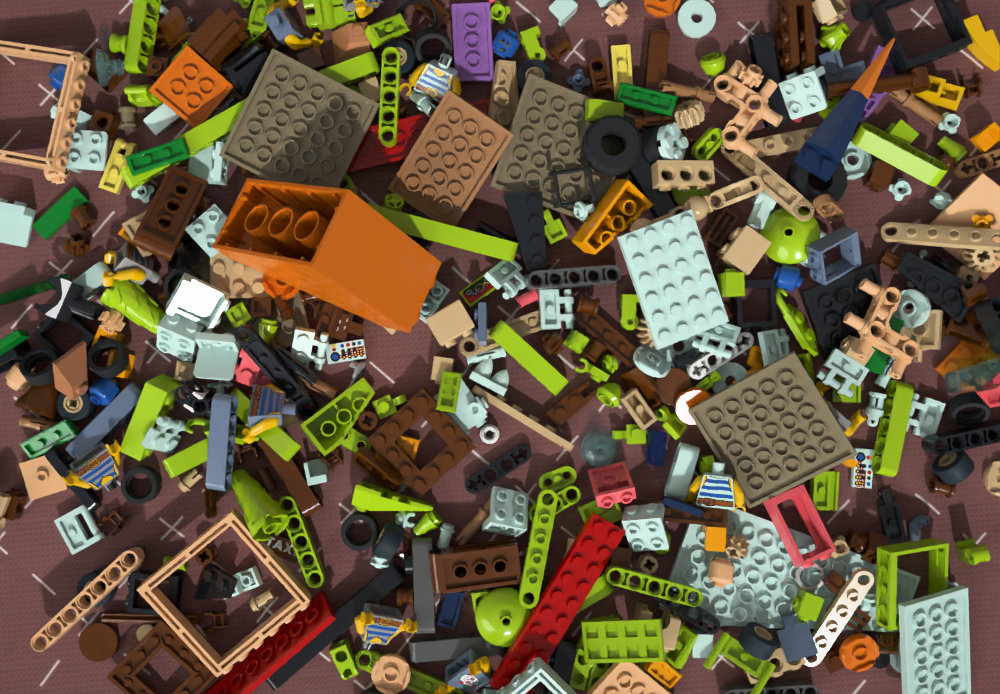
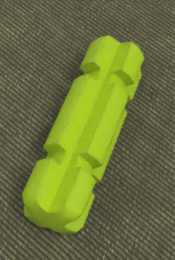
(708, 382)

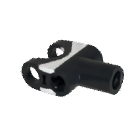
(69, 302)
(195, 397)

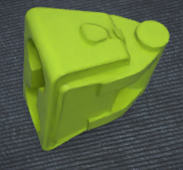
(141, 96)

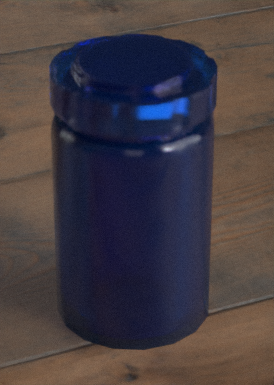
(656, 448)

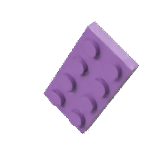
(472, 42)

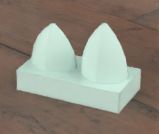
(482, 375)

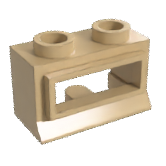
(829, 11)

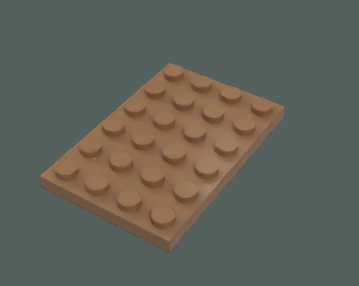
(451, 160)

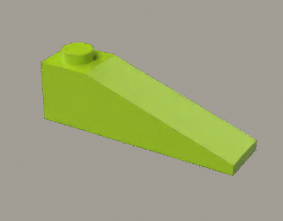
(333, 422)
(376, 498)

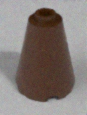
(39, 399)

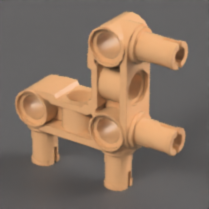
(743, 99)
(878, 319)

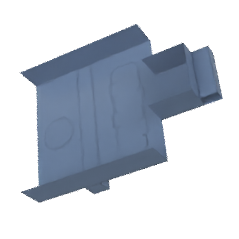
(795, 639)

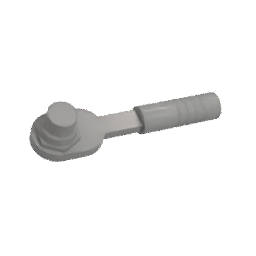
(358, 367)

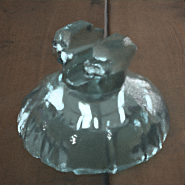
(106, 67)
(596, 441)

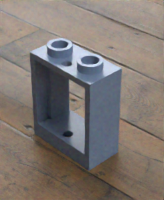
(850, 255)

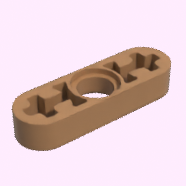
(988, 157)
(829, 208)

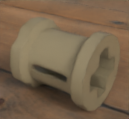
(127, 118)

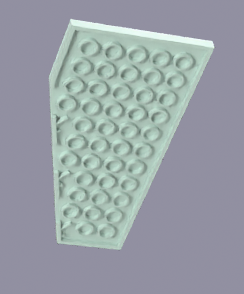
(766, 576)

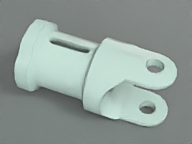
(873, 412)

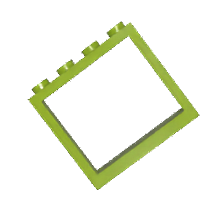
(887, 575)

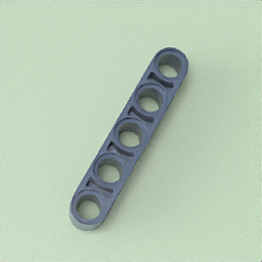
(106, 422)
(221, 442)

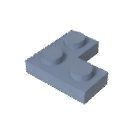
(834, 67)
(481, 319)

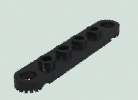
(275, 369)

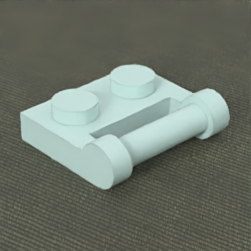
(74, 532)

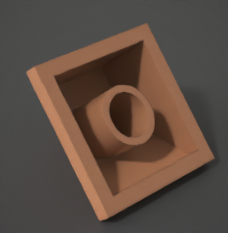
(350, 41)
(72, 372)

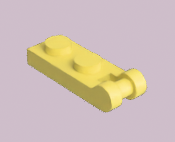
(621, 66)
(111, 178)

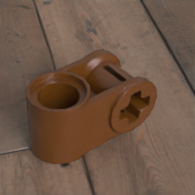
(599, 80)

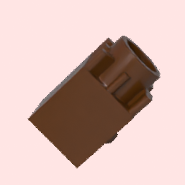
(219, 37)

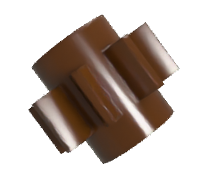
(77, 244)
(552, 343)

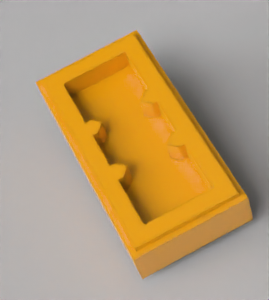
(663, 672)

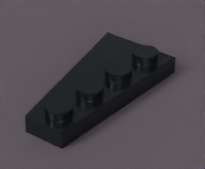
(528, 224)
(936, 284)

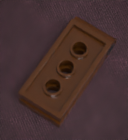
(795, 35)
(161, 240)
(449, 580)

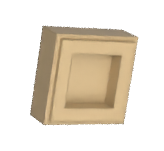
(184, 371)

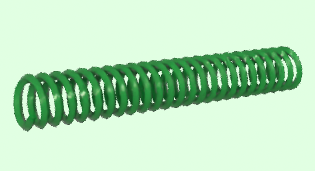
(44, 286)

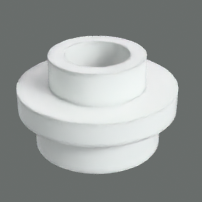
(494, 438)

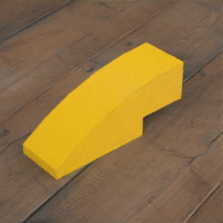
(984, 45)
(942, 93)

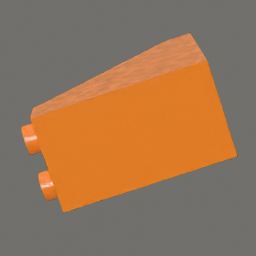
(330, 249)

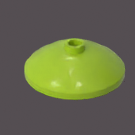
(790, 248)
(495, 607)

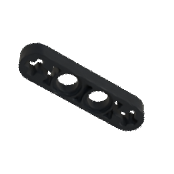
(61, 465)
(496, 466)
(684, 610)

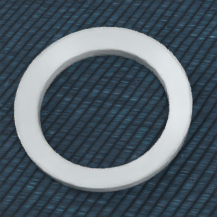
(798, 572)

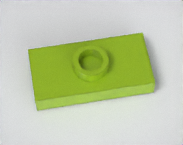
(449, 391)

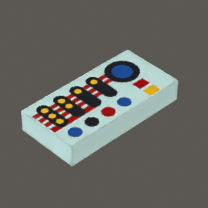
(346, 351)
(862, 474)

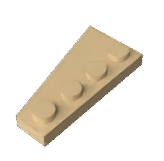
(504, 93)

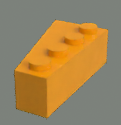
(611, 215)

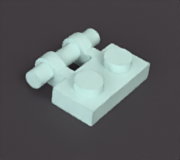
(501, 275)
(550, 309)
(724, 334)
(303, 343)
(773, 345)
(844, 367)
(928, 416)
(164, 440)

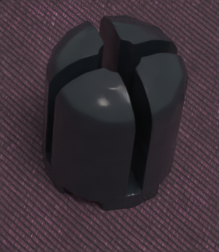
(245, 67)

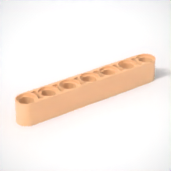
(81, 605)

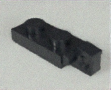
(890, 516)

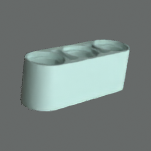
(92, 280)
(681, 471)

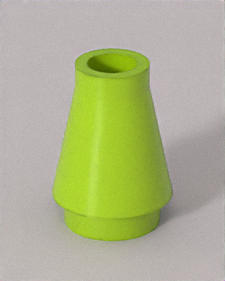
(953, 148)
(267, 329)
(427, 523)

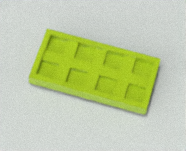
(623, 641)

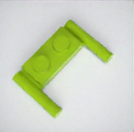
(732, 650)

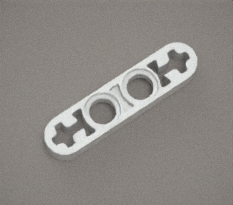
(737, 350)

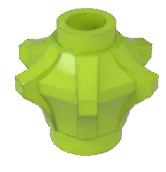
(834, 35)

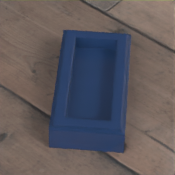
(674, 503)
(451, 610)

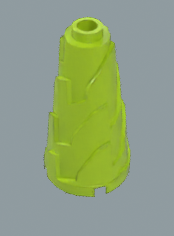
(134, 304)
(259, 510)

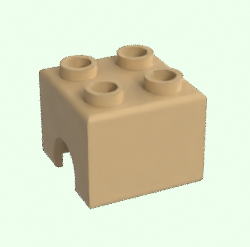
(742, 250)
(450, 324)
(670, 624)

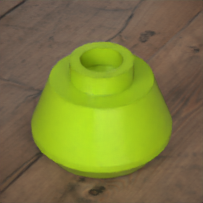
(713, 63)
(610, 394)

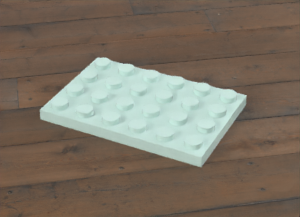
(673, 279)
(936, 643)

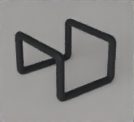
(554, 173)

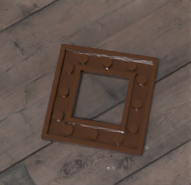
(386, 445)
(159, 637)

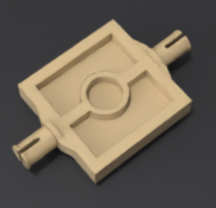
(926, 335)

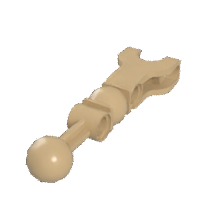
(702, 205)

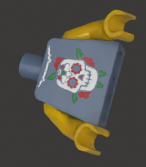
(467, 673)

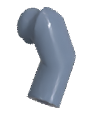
(916, 524)

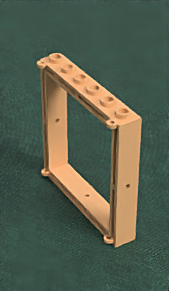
(67, 109)
(186, 630)

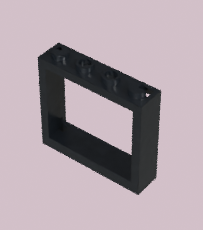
(951, 19)

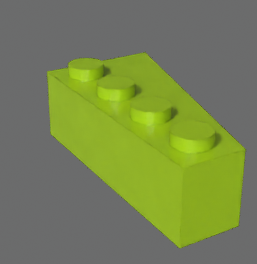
(154, 402)

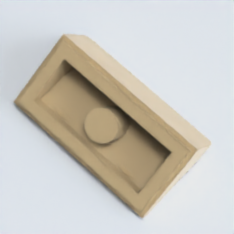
(638, 408)

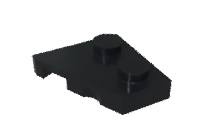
(215, 584)

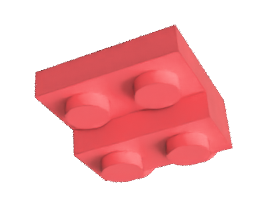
(249, 373)
(612, 484)

